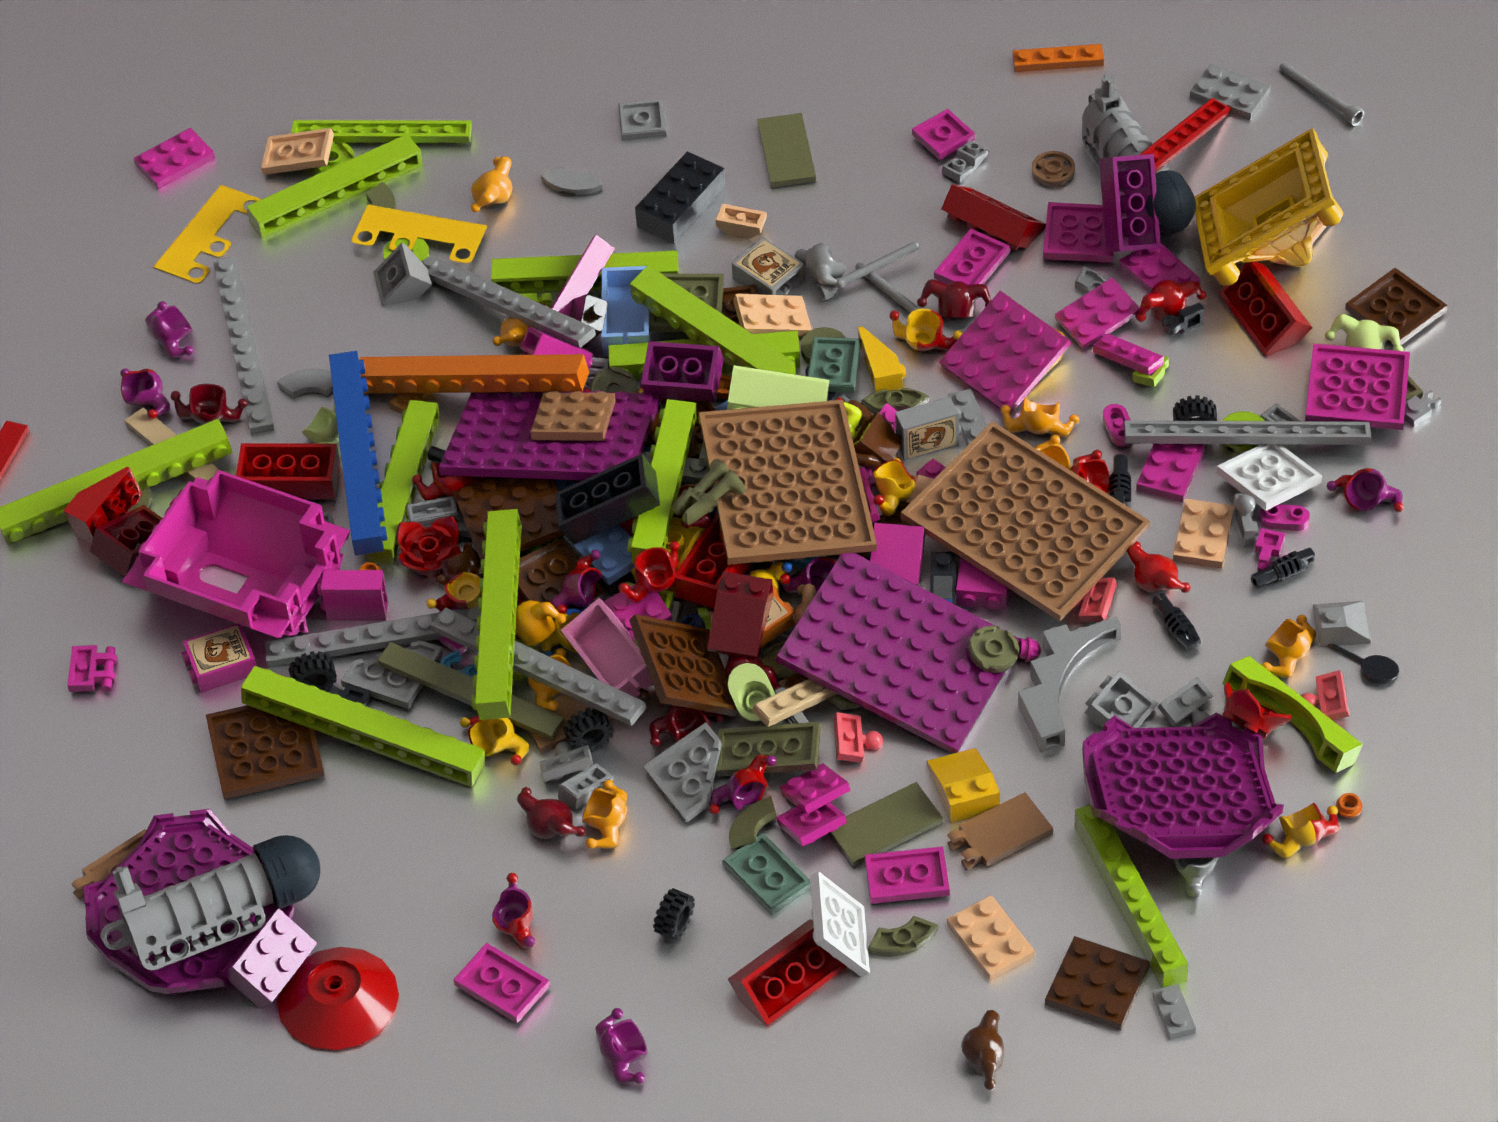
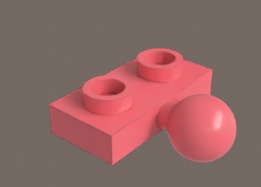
(1097, 601)
(1330, 695)
(850, 740)

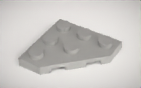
(385, 683)
(688, 771)

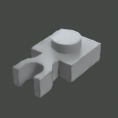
(1420, 409)

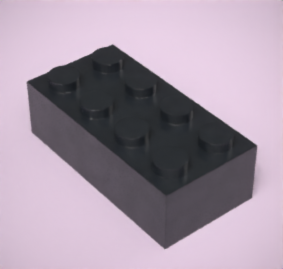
(680, 197)
(607, 499)

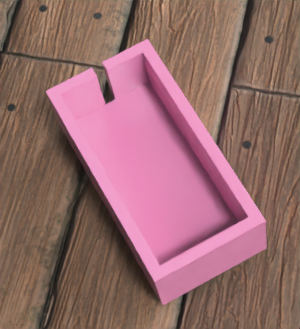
(608, 649)

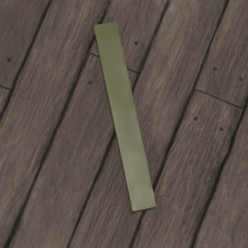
(461, 688)

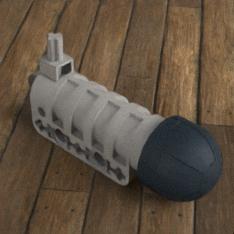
(1113, 132)
(276, 874)

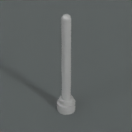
(1352, 114)
(889, 290)
(828, 291)

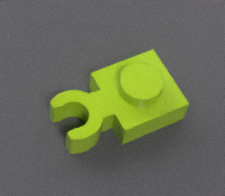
(1152, 379)

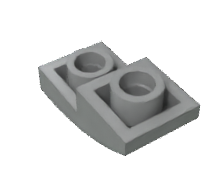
(965, 162)

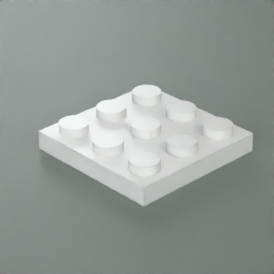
(1269, 474)
(839, 924)

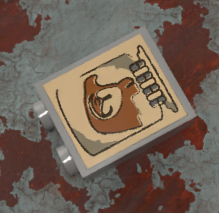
(768, 269)
(928, 428)

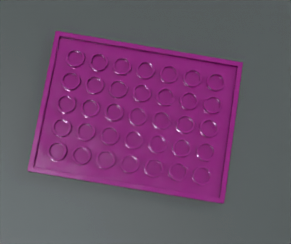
(497, 440)
(893, 651)

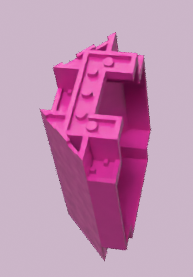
(248, 531)

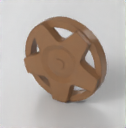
(1054, 170)

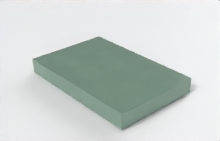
(835, 361)
(767, 874)

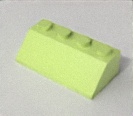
(769, 388)

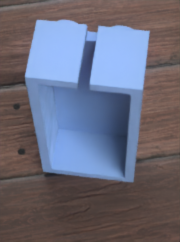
(625, 319)

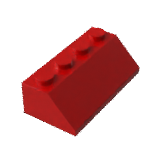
(991, 216)
(1265, 309)
(784, 974)

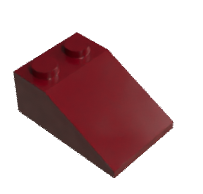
(120, 539)
(740, 614)

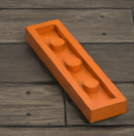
(1058, 57)

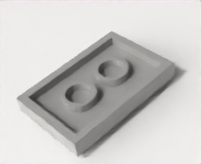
(1232, 89)

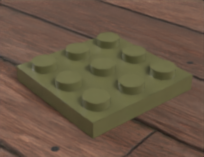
(704, 286)

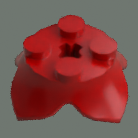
(427, 547)
(1247, 712)

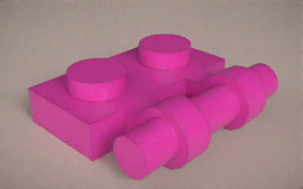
(84, 666)

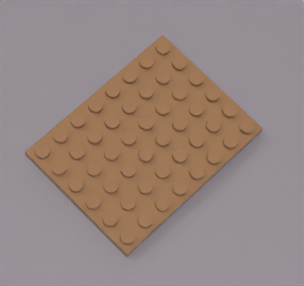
(798, 482)
(1026, 520)

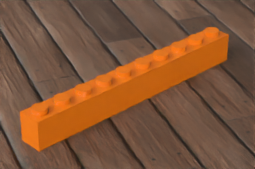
(475, 373)

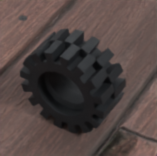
(1189, 408)
(314, 670)
(588, 729)
(674, 914)

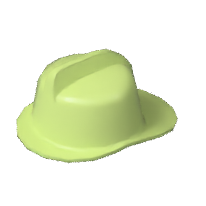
(748, 686)

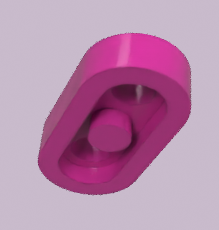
(1116, 427)
(1285, 517)

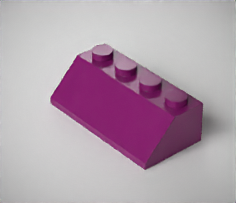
(1125, 189)

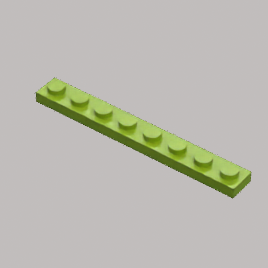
(387, 130)

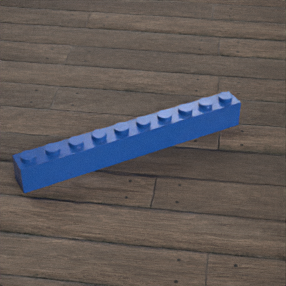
(356, 453)

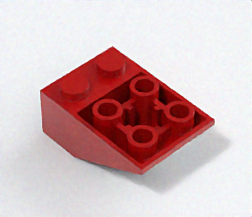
(102, 503)

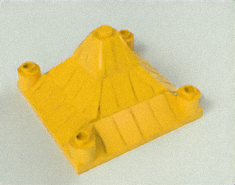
(1267, 209)

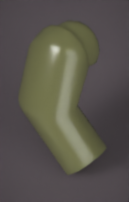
(842, 702)

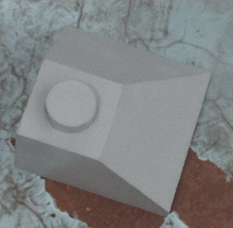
(401, 277)
(1341, 623)

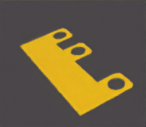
(414, 225)
(201, 233)

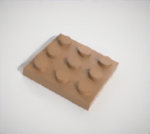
(573, 416)

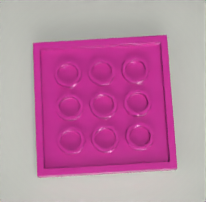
(1004, 352)
(1358, 386)

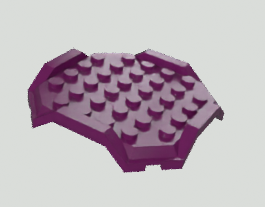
(1180, 787)
(166, 856)

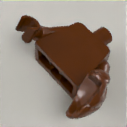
(874, 439)

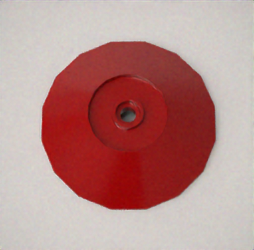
(343, 1015)

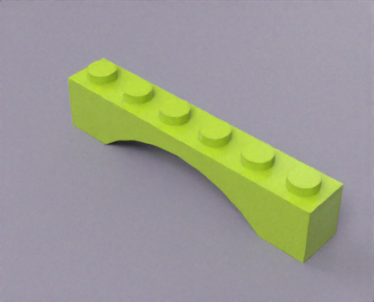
(1330, 742)

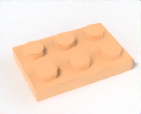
(297, 151)
(772, 313)
(1203, 533)
(990, 937)

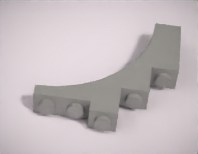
(1064, 653)

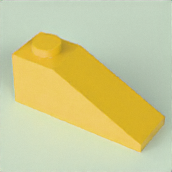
(881, 363)

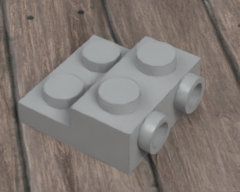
(1122, 699)

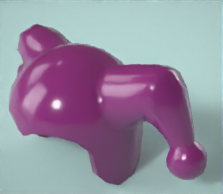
(169, 328)
(621, 1046)

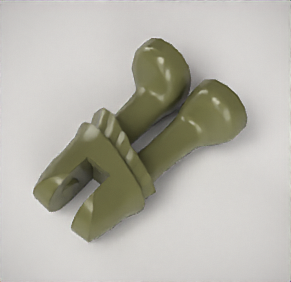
(695, 503)

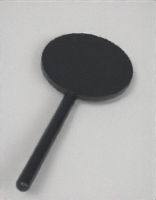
(1373, 667)

